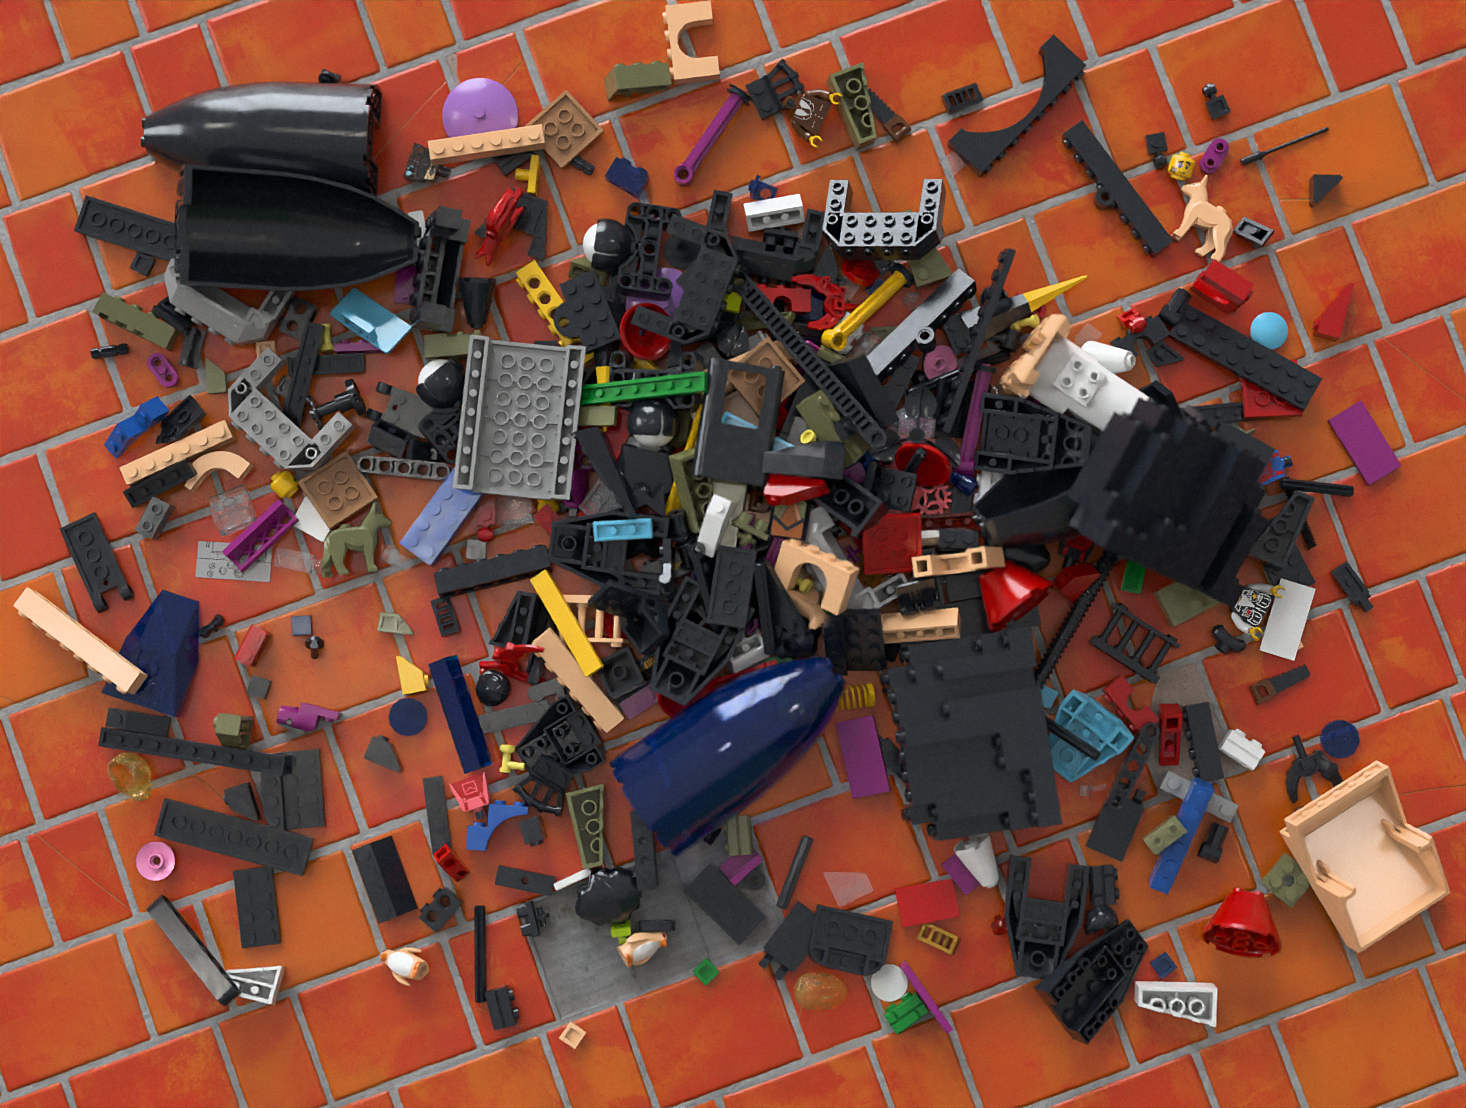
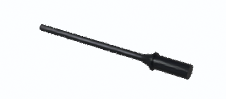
(1259, 155)

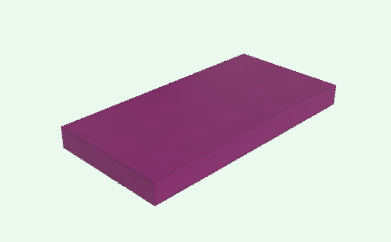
(1364, 443)
(863, 756)
(926, 997)

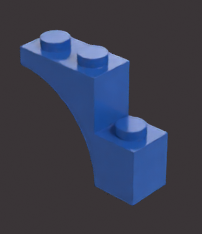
(132, 428)
(479, 834)

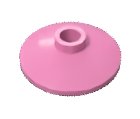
(945, 358)
(146, 864)

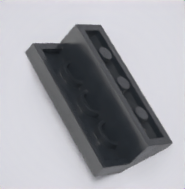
(865, 387)

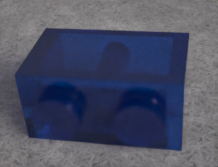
(627, 177)

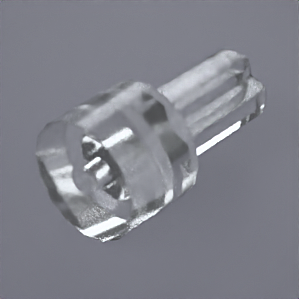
(391, 555)

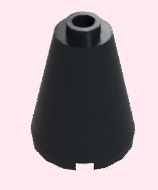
(477, 299)

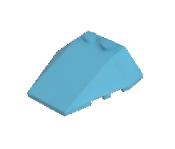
(1092, 724)

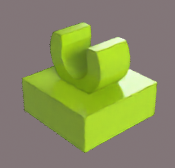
(621, 931)

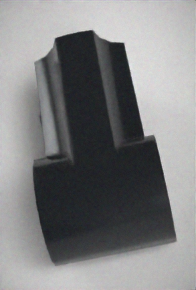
(1173, 310)
(1211, 848)

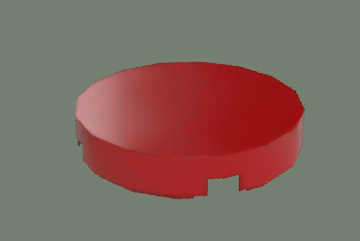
(860, 271)

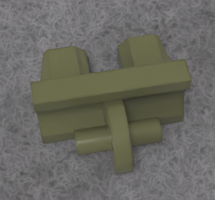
(758, 531)

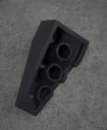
(812, 460)

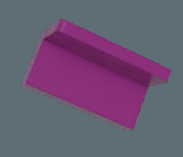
(739, 866)

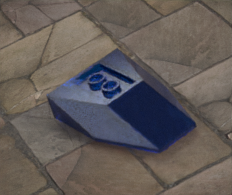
(166, 650)

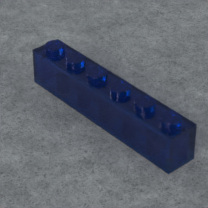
(460, 714)

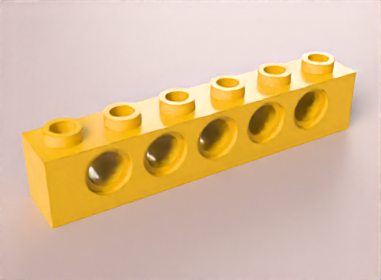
(531, 273)

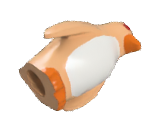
(641, 947)
(405, 964)

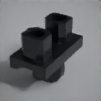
(780, 236)
(528, 910)

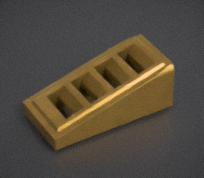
(954, 945)

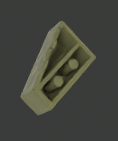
(637, 78)

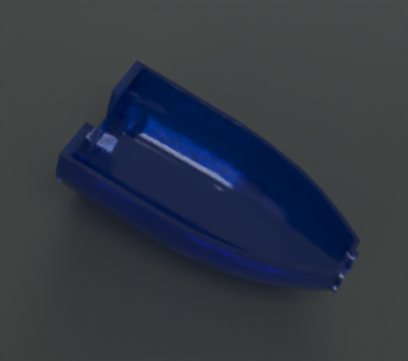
(727, 749)

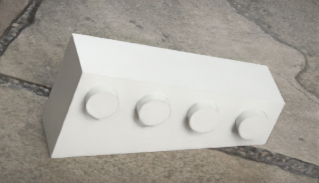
(1180, 999)

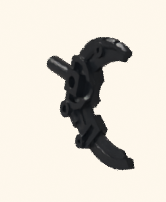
(1307, 766)

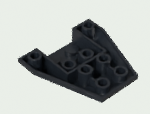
(564, 736)

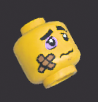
(1181, 166)

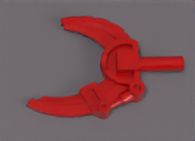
(833, 304)
(507, 660)

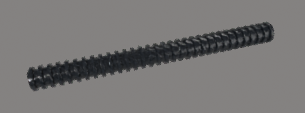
(1073, 619)

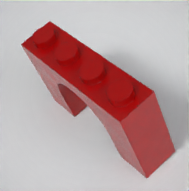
(1222, 287)

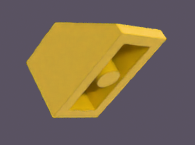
(411, 677)

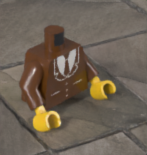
(809, 112)

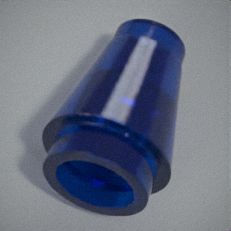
(963, 482)

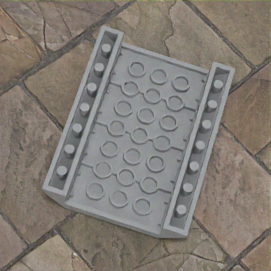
(519, 419)

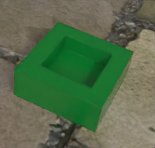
(706, 971)

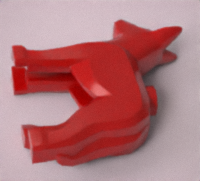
(500, 223)

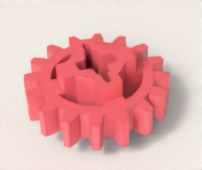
(938, 502)

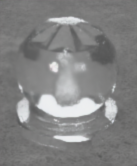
(906, 423)

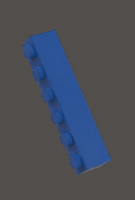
(1189, 816)

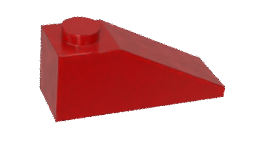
(1331, 320)
(791, 489)
(1169, 739)

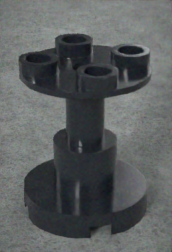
(344, 402)

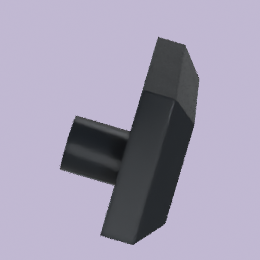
(1163, 355)

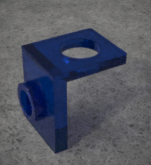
(756, 186)

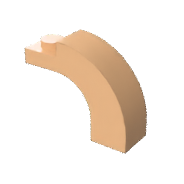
(218, 461)

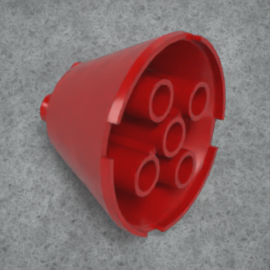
(1011, 593)
(1243, 926)

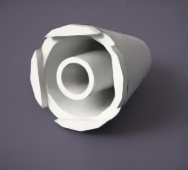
(1110, 357)
(979, 858)

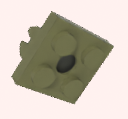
(1286, 880)

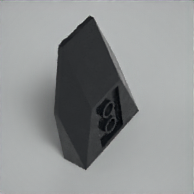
(1094, 981)

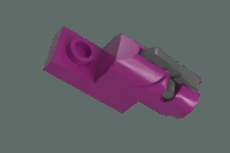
(305, 718)

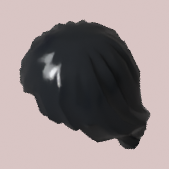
(492, 688)
(1099, 918)

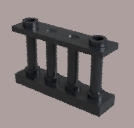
(1133, 662)
(644, 854)

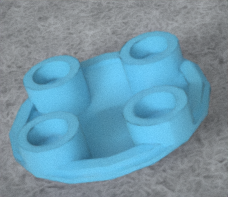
(1269, 330)

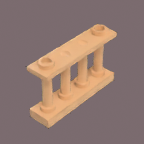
(582, 604)

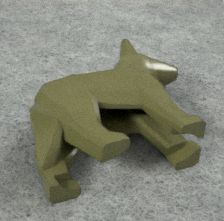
(356, 539)

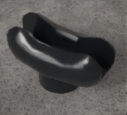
(1226, 641)

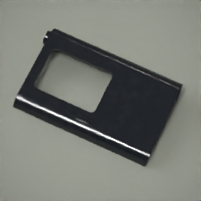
(733, 450)

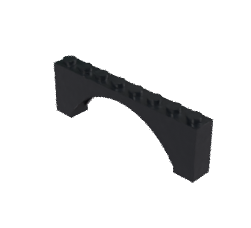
(982, 149)

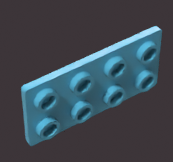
(370, 321)

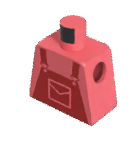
(473, 794)

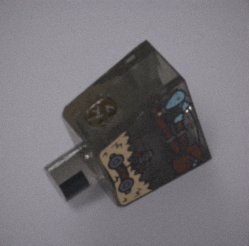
(420, 169)

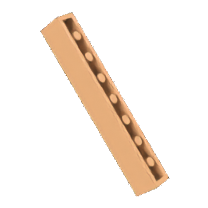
(80, 641)

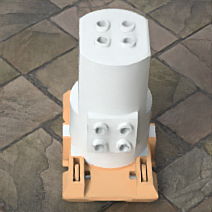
(1067, 377)

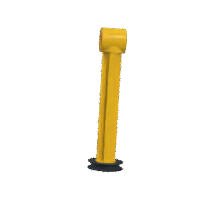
(900, 277)

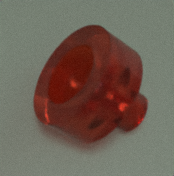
(999, 925)

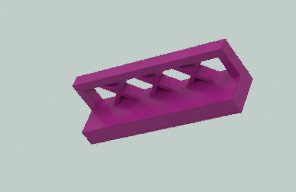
(259, 528)

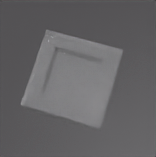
(952, 164)

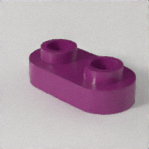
(1214, 155)
(163, 370)

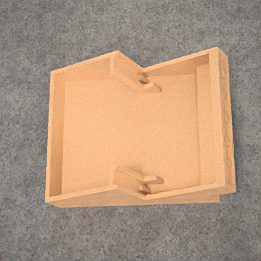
(1365, 857)

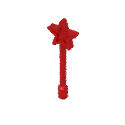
(719, 680)

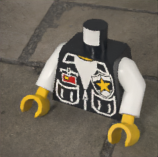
(1253, 606)

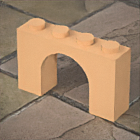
(685, 68)
(969, 561)
(839, 574)

